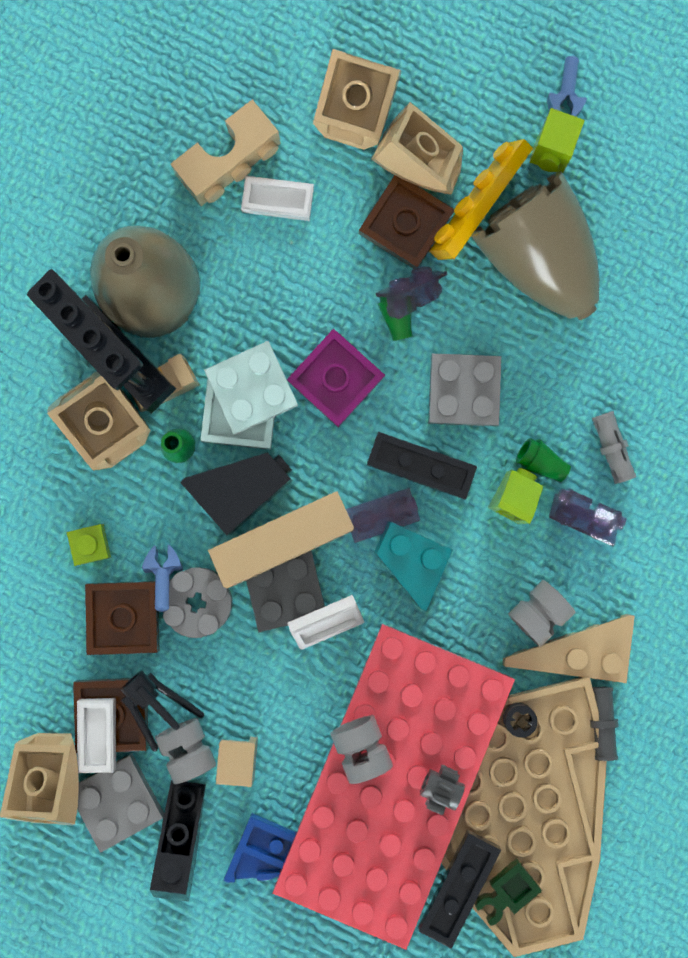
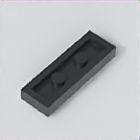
(421, 465)
(459, 889)

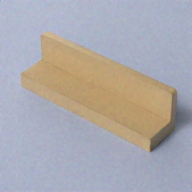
(281, 540)

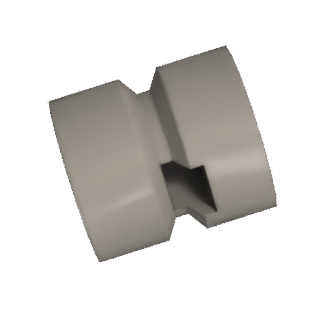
(541, 613)
(356, 737)
(185, 751)

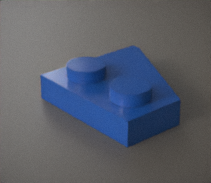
(260, 850)

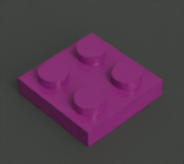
(335, 378)

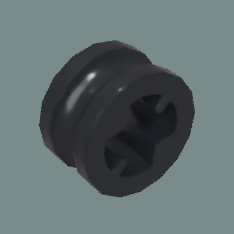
(517, 730)

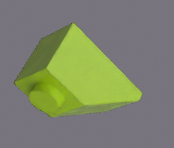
(556, 141)
(517, 496)

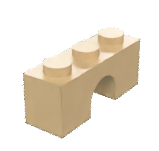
(209, 175)

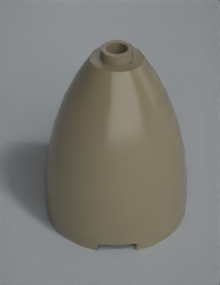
(545, 248)
(144, 281)

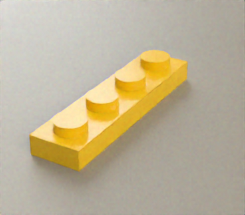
(476, 205)

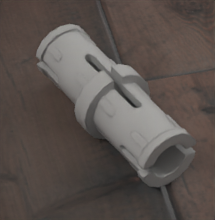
(614, 447)

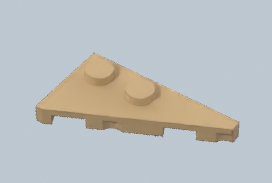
(595, 652)

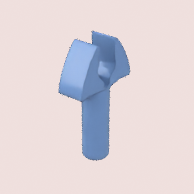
(568, 89)
(162, 575)

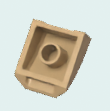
(355, 100)
(420, 152)
(99, 422)
(43, 780)

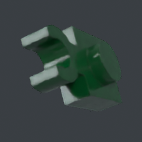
(512, 888)

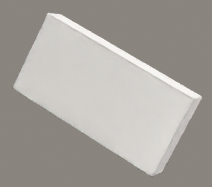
(277, 198)
(326, 622)
(96, 735)

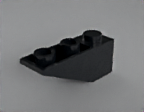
(178, 842)

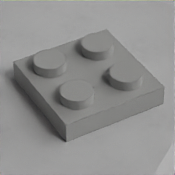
(464, 390)
(117, 803)

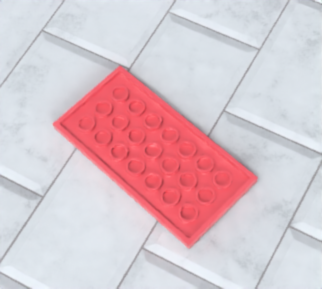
(372, 845)

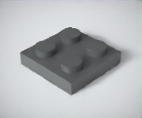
(285, 592)

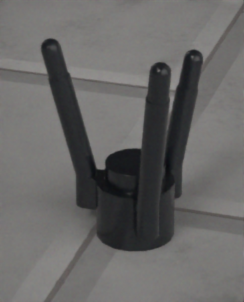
(141, 691)

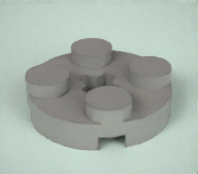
(207, 619)

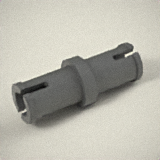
(607, 723)

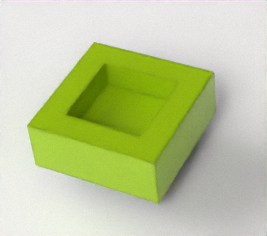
(88, 544)

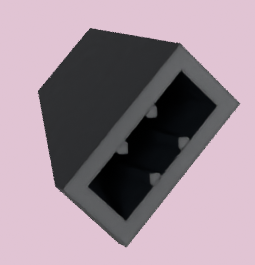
(238, 489)

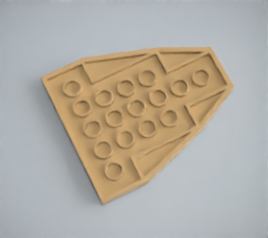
(546, 809)

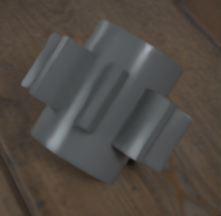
(442, 789)

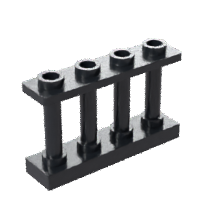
(100, 341)

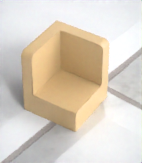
(236, 762)

